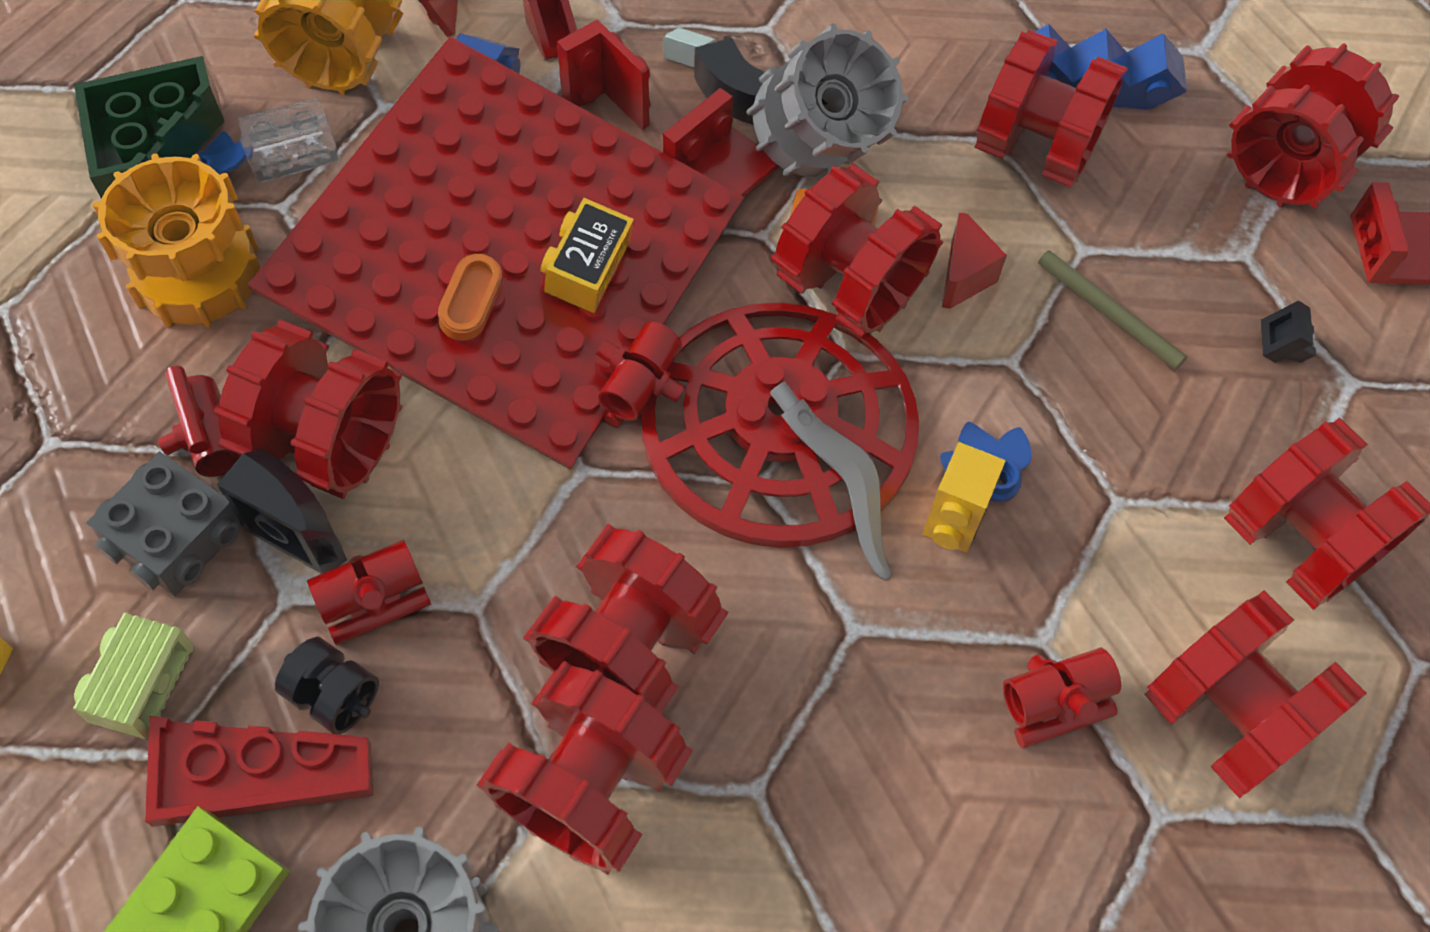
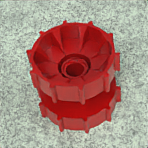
(1032, 101)
(1312, 125)
(835, 234)
(293, 401)
(1309, 495)
(645, 599)
(1252, 692)
(604, 739)

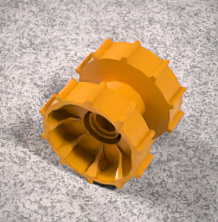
(326, 40)
(179, 239)

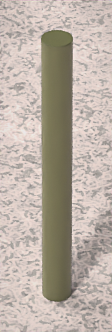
(1112, 310)

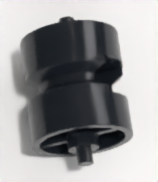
(321, 680)

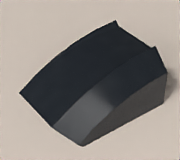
(281, 510)

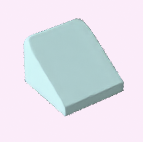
(681, 44)

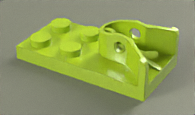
(203, 882)

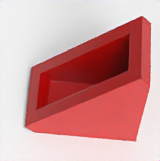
(549, 23)
(972, 263)

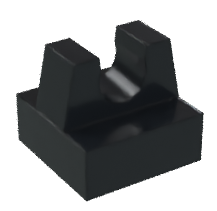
(1288, 334)

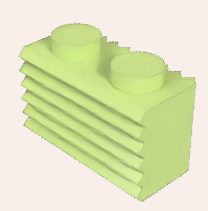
(132, 675)

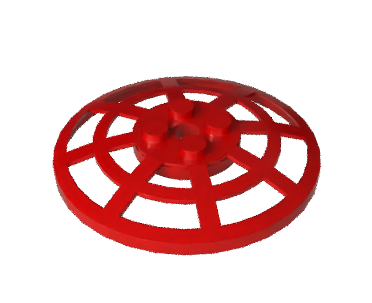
(767, 434)

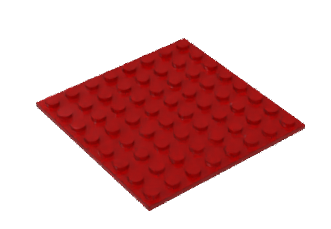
(492, 170)

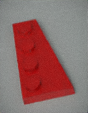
(248, 769)

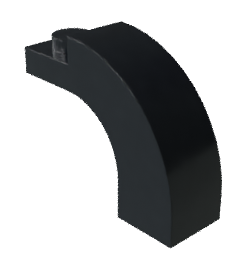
(724, 67)

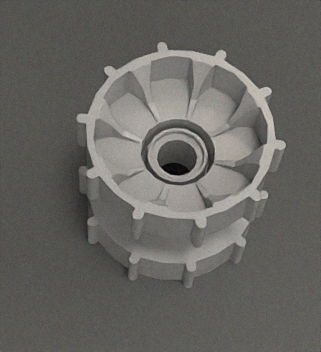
(854, 80)
(398, 881)

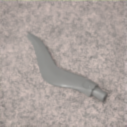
(850, 463)

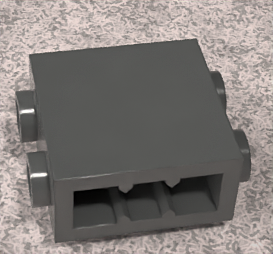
(164, 525)

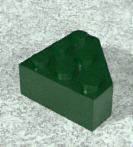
(145, 113)

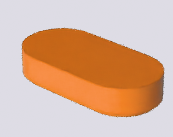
(470, 297)

